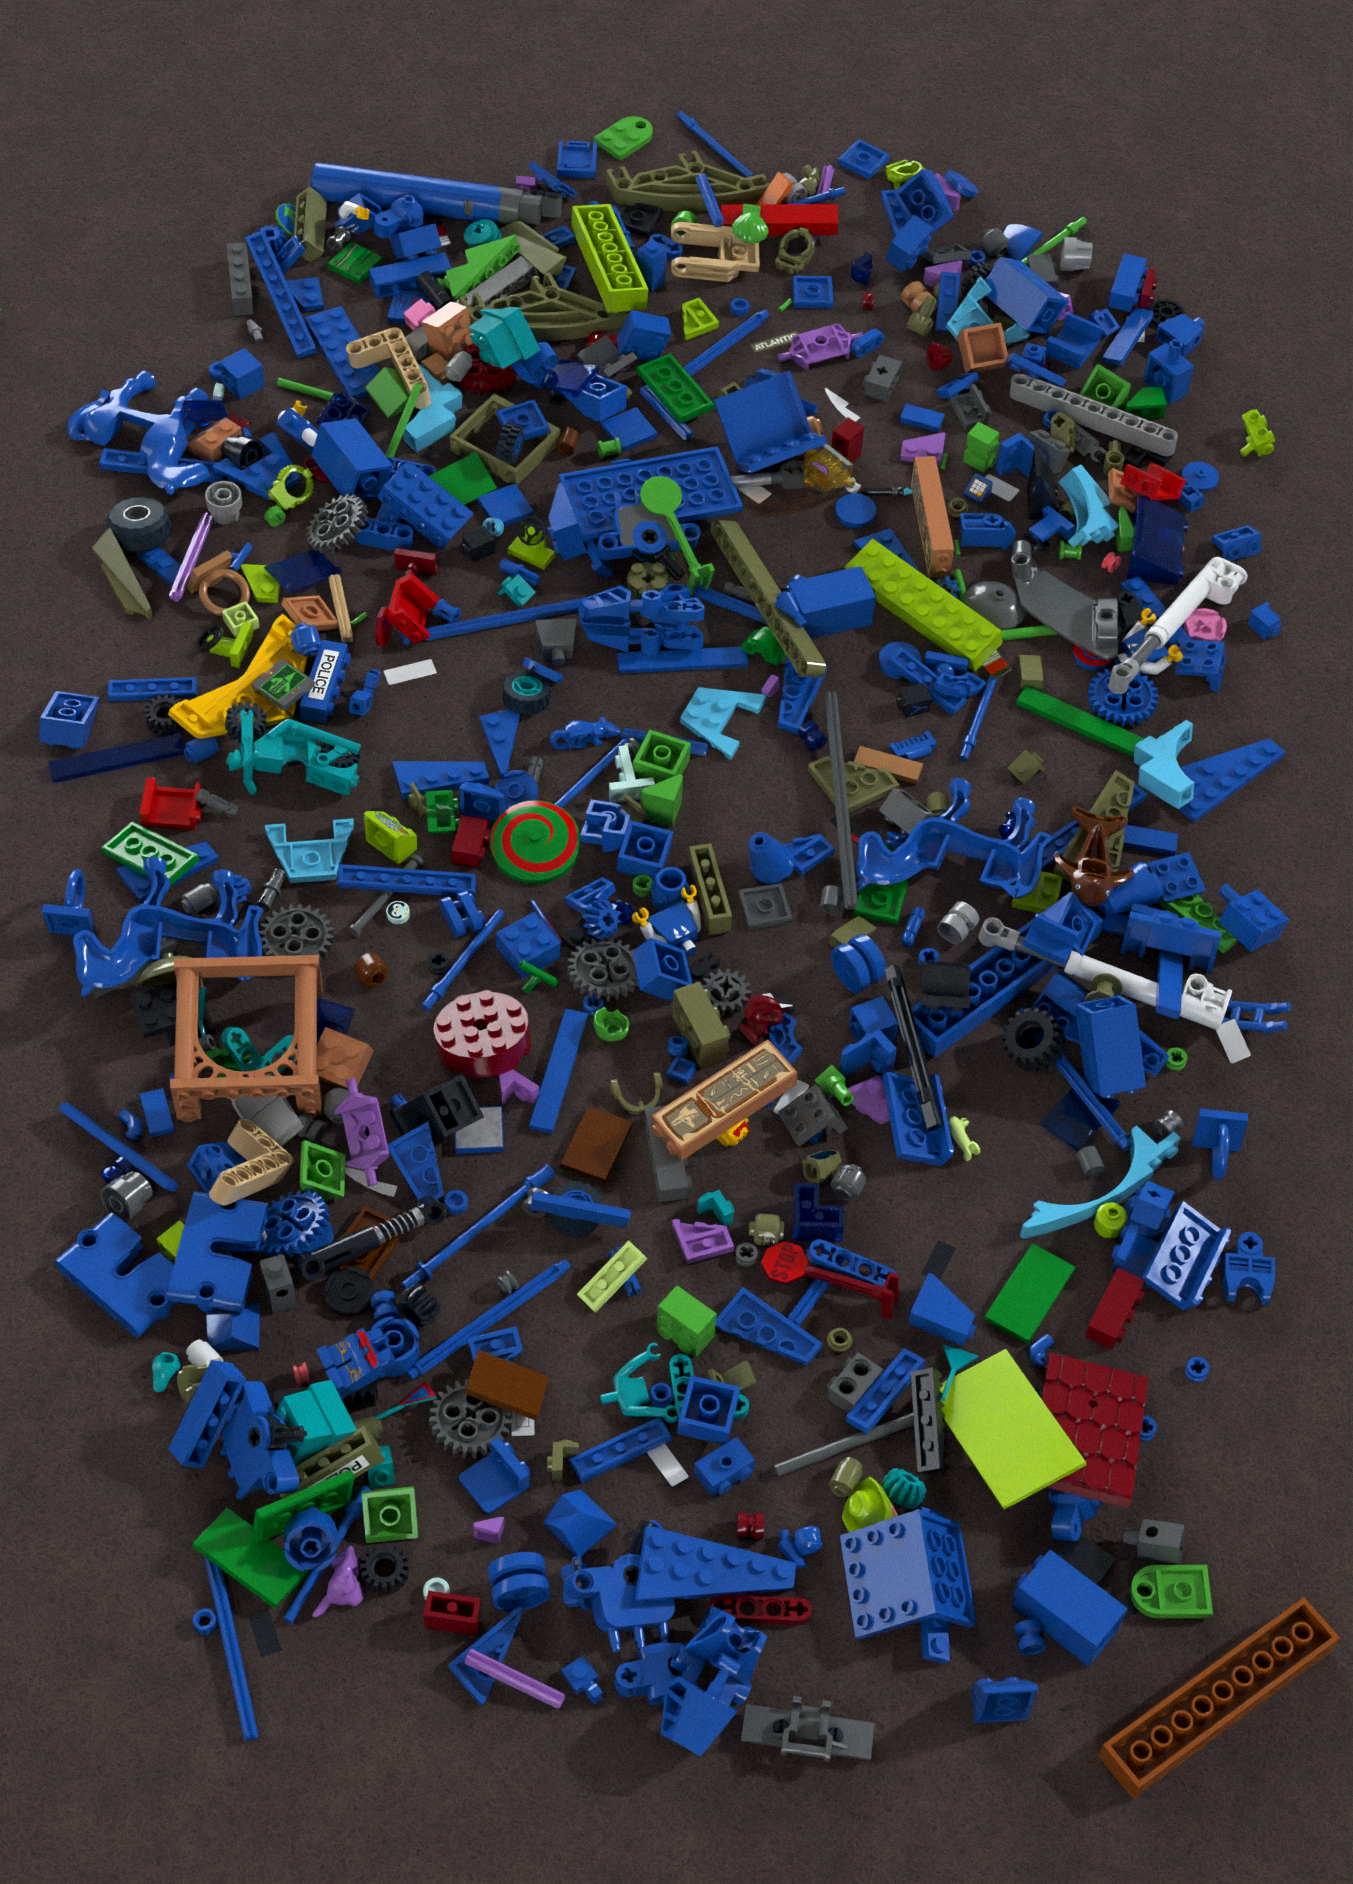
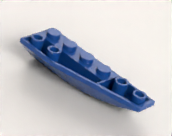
(1060, 1000)

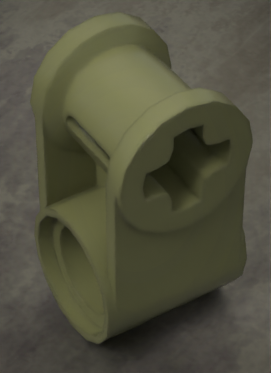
(1065, 432)

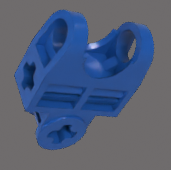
(1248, 1269)

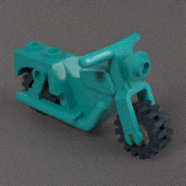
(328, 766)

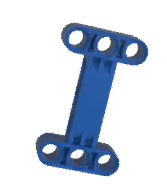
(387, 528)

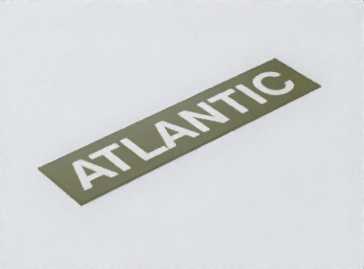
(776, 341)

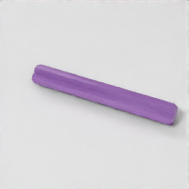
(514, 1678)

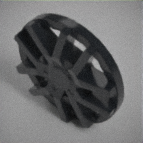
(1165, 313)

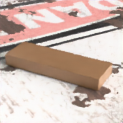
(899, 767)

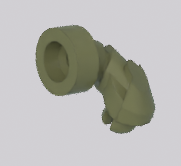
(810, 180)

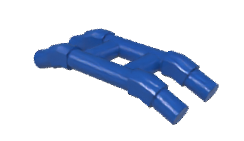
(1259, 1009)

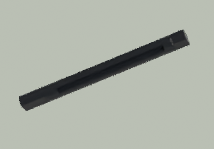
(913, 1048)

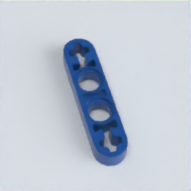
(854, 1261)

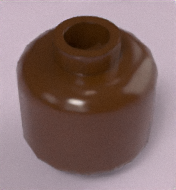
(371, 970)

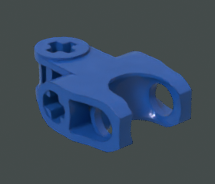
(648, 1673)

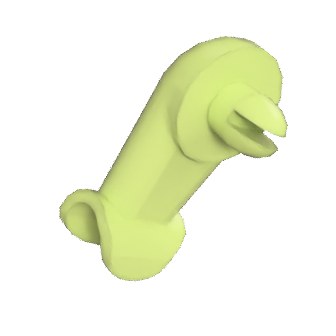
(957, 1130)

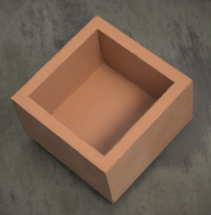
(448, 330)
(982, 348)
(341, 1058)

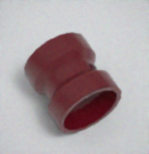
(750, 1525)

